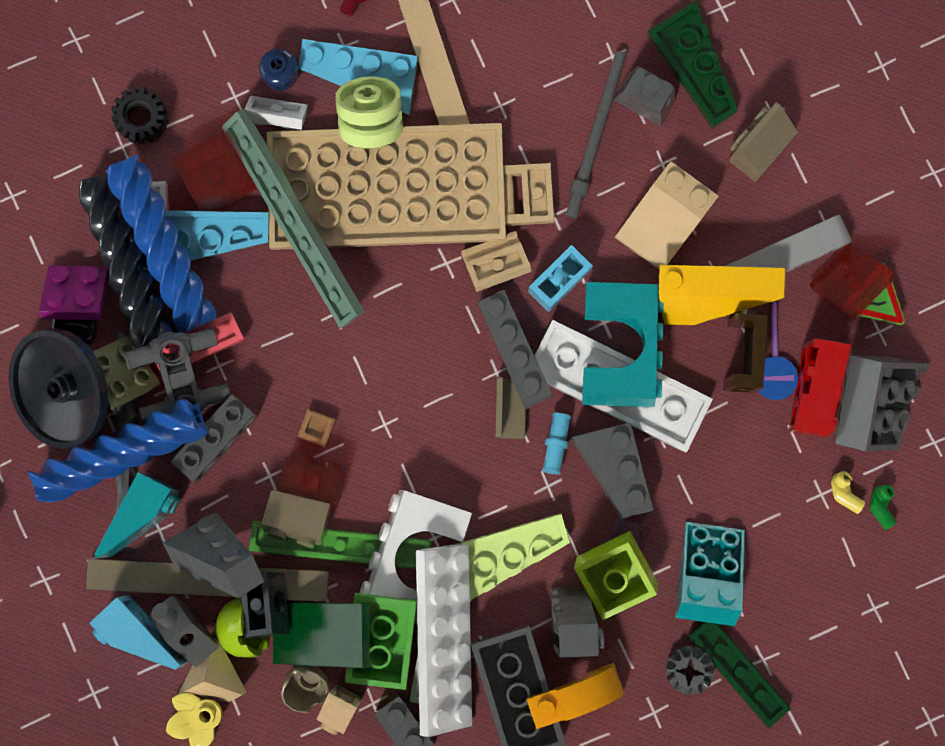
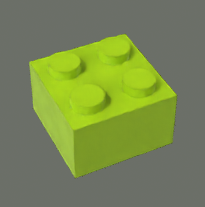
(616, 575)

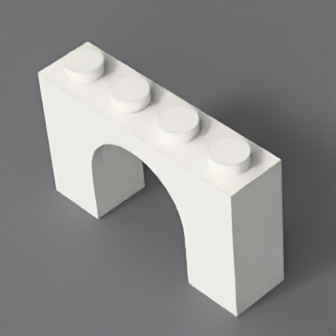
(409, 515)

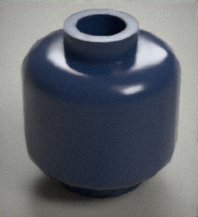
(279, 69)

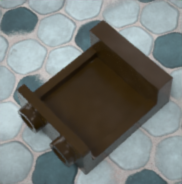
(753, 352)

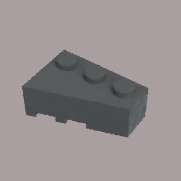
(617, 467)
(216, 555)

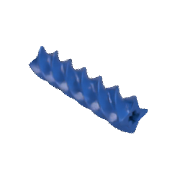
(158, 238)
(114, 456)

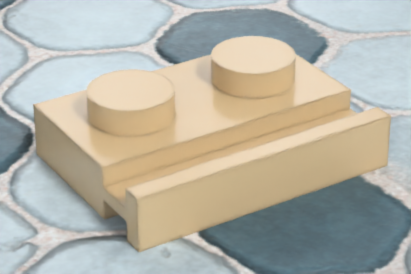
(496, 262)

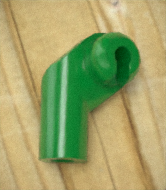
(879, 505)

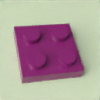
(74, 292)

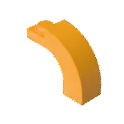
(576, 698)

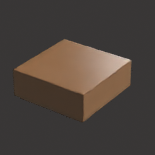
(316, 428)

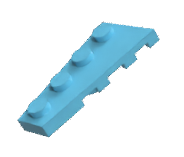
(344, 63)
(219, 232)

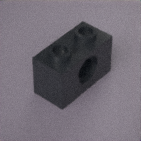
(266, 608)

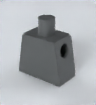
(646, 95)
(175, 620)

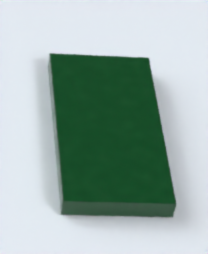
(325, 635)

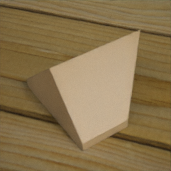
(214, 678)

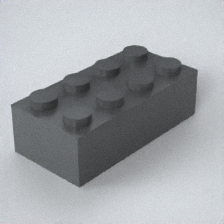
(509, 676)

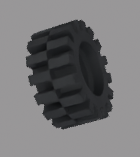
(127, 103)

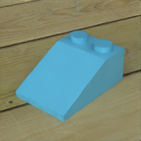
(130, 629)

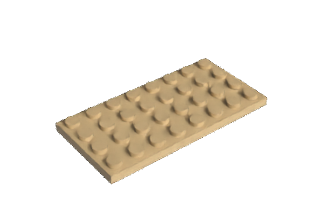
(418, 190)

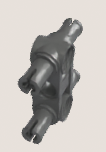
(177, 370)

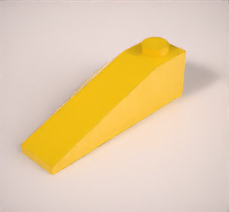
(710, 292)

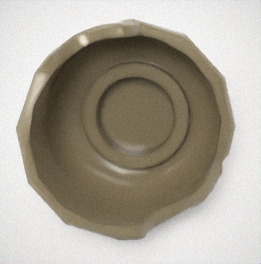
(304, 688)

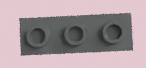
(223, 431)

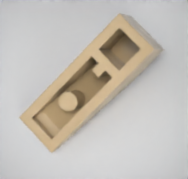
(338, 710)

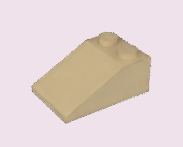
(666, 216)

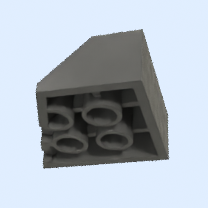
(877, 402)

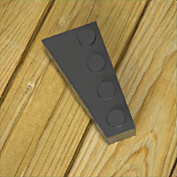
(574, 623)

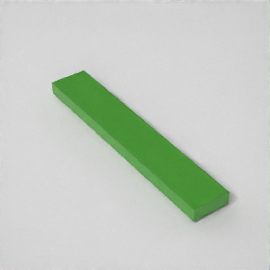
(337, 546)

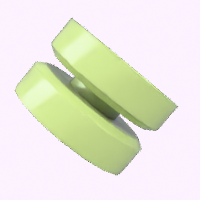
(369, 112)

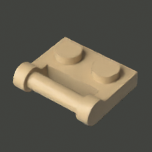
(535, 193)

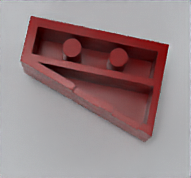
(818, 387)

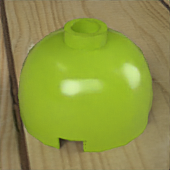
(231, 634)

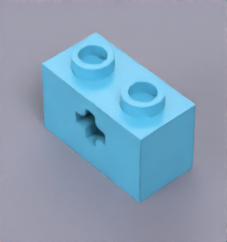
(559, 278)

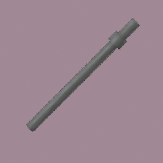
(579, 186)

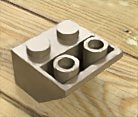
(760, 147)

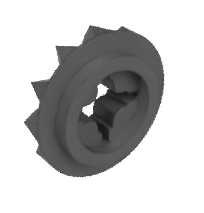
(701, 661)

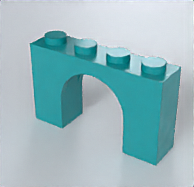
(639, 308)

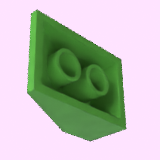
(390, 642)

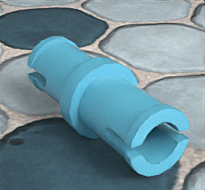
(556, 443)

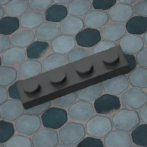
(515, 349)

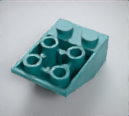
(710, 574)

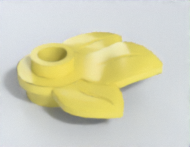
(190, 722)

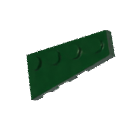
(690, 55)

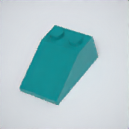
(142, 508)

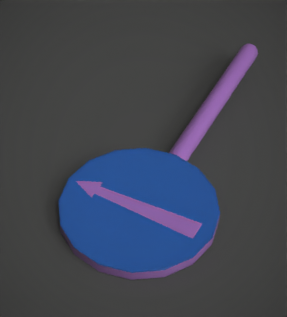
(779, 373)

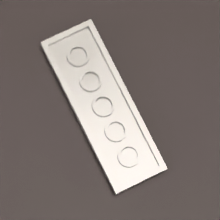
(671, 420)
(444, 639)

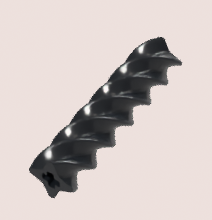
(121, 255)

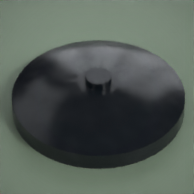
(58, 388)

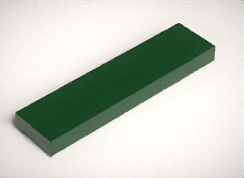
(740, 673)

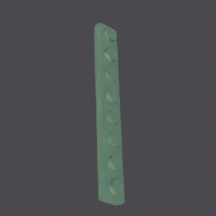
(292, 219)

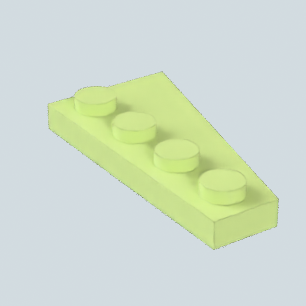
(512, 550)

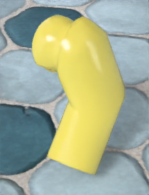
(842, 492)

